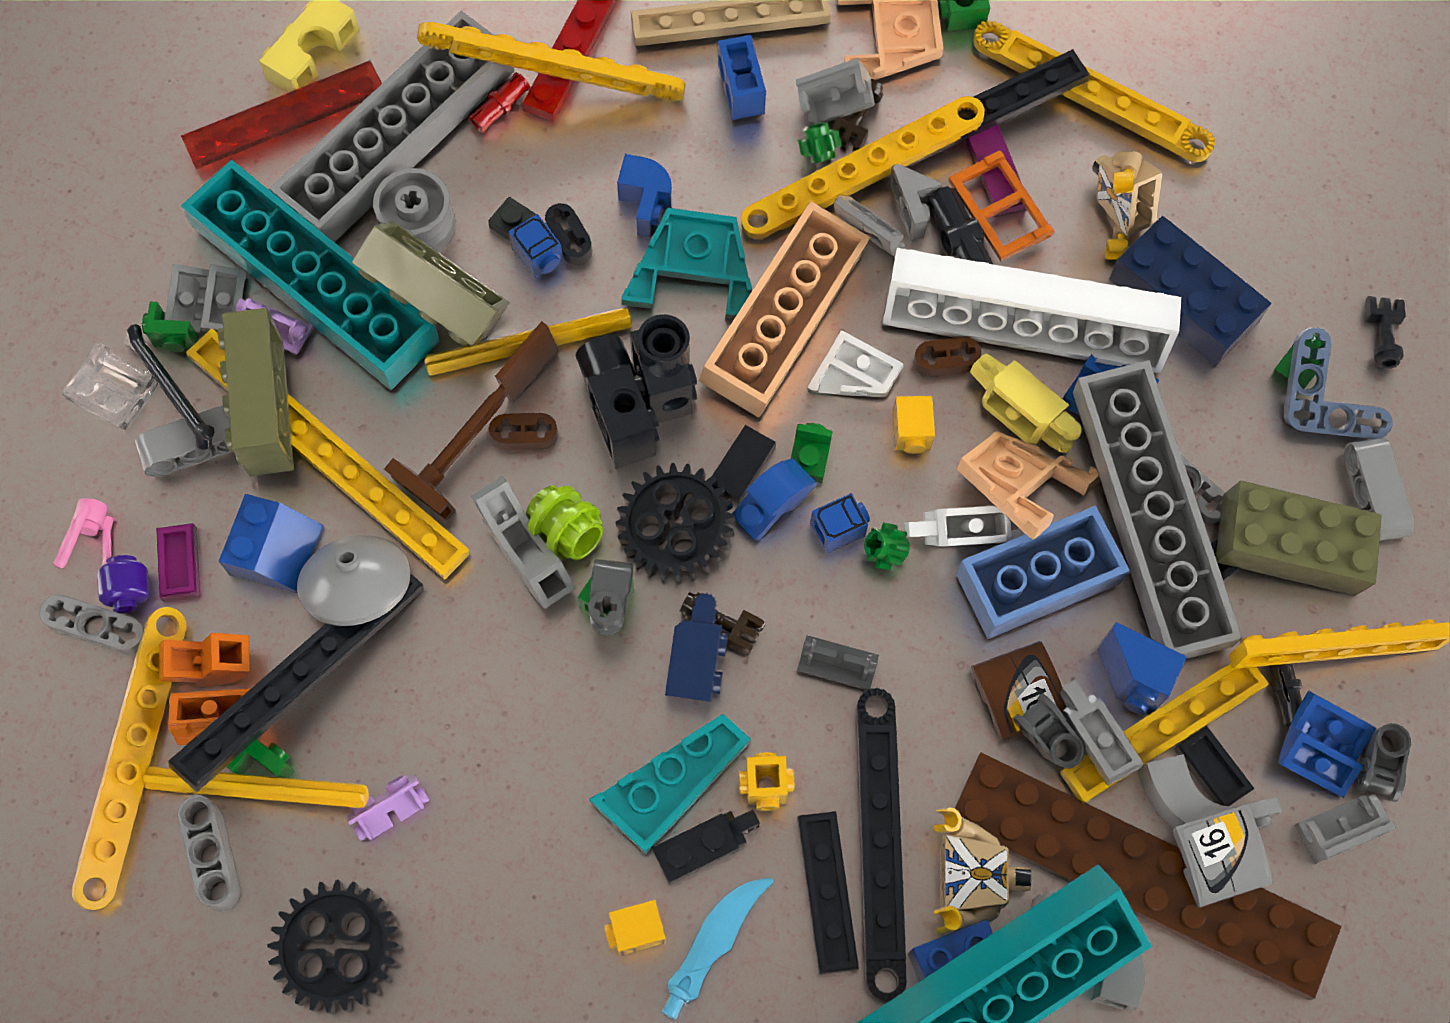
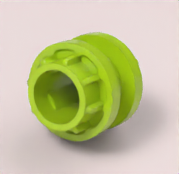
(565, 522)

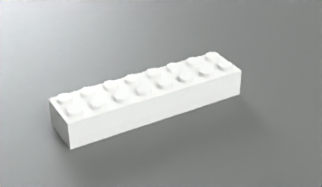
(1031, 310)

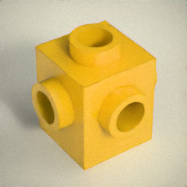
(772, 768)

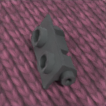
(838, 662)

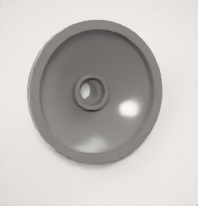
(353, 580)

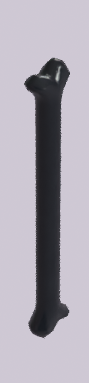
(202, 432)

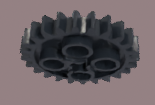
(646, 509)
(331, 983)

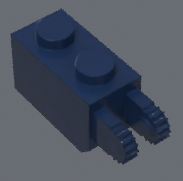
(696, 653)

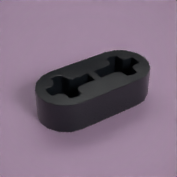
(575, 231)

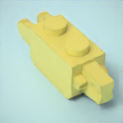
(1025, 404)

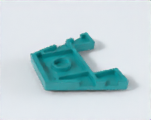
(693, 248)

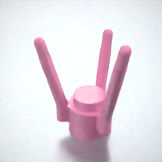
(87, 520)

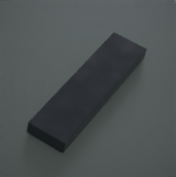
(827, 893)

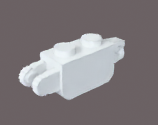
(963, 526)

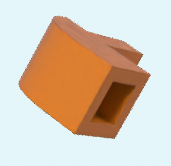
(208, 663)

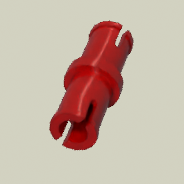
(499, 102)

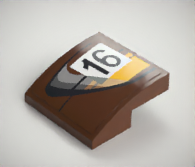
(1013, 684)

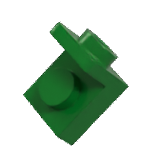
(812, 449)

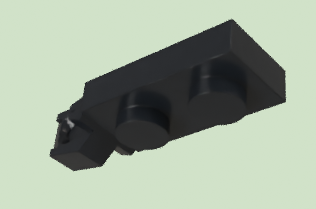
(704, 844)

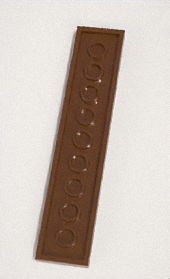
(1072, 837)

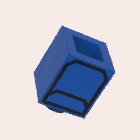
(536, 246)
(840, 522)

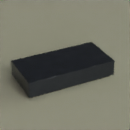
(743, 462)
(1214, 768)

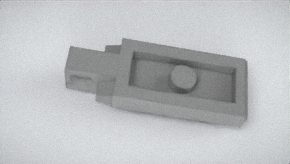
(1100, 734)

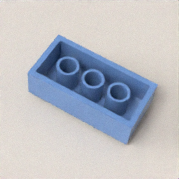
(1042, 575)

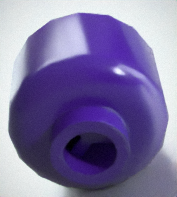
(123, 583)

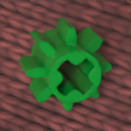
(819, 142)
(886, 546)

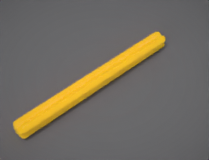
(508, 345)
(263, 788)

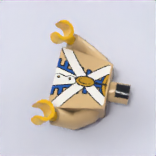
(1129, 194)
(974, 874)

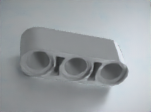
(175, 446)
(1379, 486)
(195, 840)

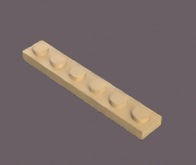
(724, 19)

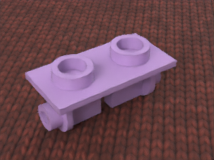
(291, 330)
(398, 797)

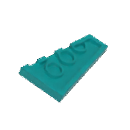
(661, 791)

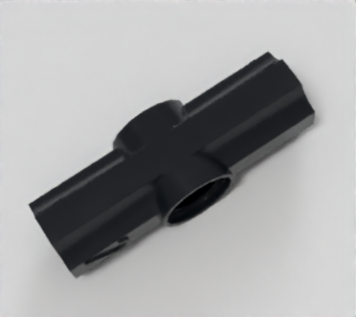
(959, 233)

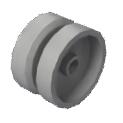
(418, 204)

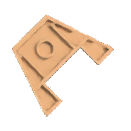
(904, 35)
(1012, 470)

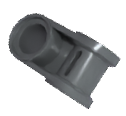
(609, 590)
(1046, 728)
(1385, 770)

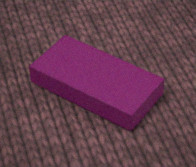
(178, 562)

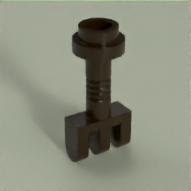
(853, 127)
(743, 628)

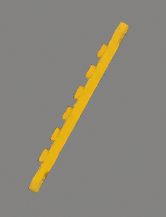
(540, 58)
(1101, 94)
(863, 166)
(125, 766)

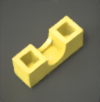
(320, 24)

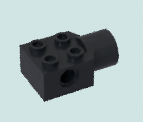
(662, 360)
(618, 400)

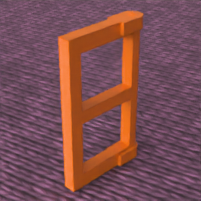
(1020, 195)

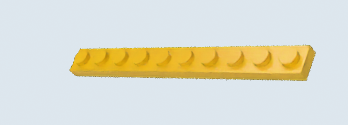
(354, 476)

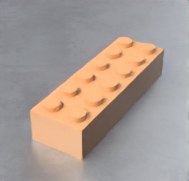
(784, 309)

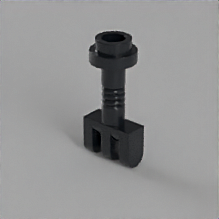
(1388, 354)

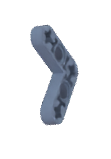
(1319, 409)

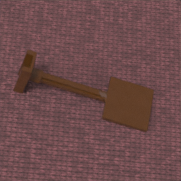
(513, 380)

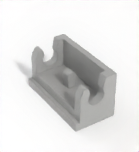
(835, 92)
(1344, 827)

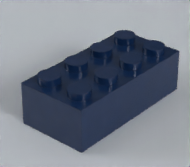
(1215, 301)

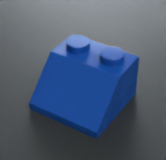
(269, 543)
(1139, 668)

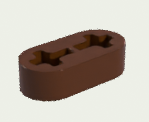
(947, 356)
(523, 431)

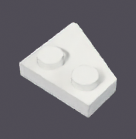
(855, 370)

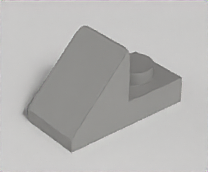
(911, 195)

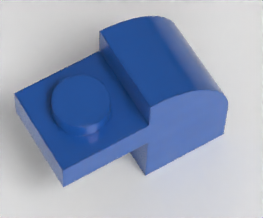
(646, 184)
(771, 495)

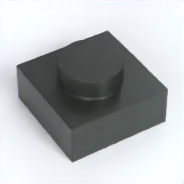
(509, 216)

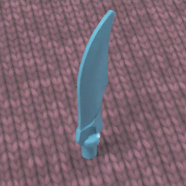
(712, 942)

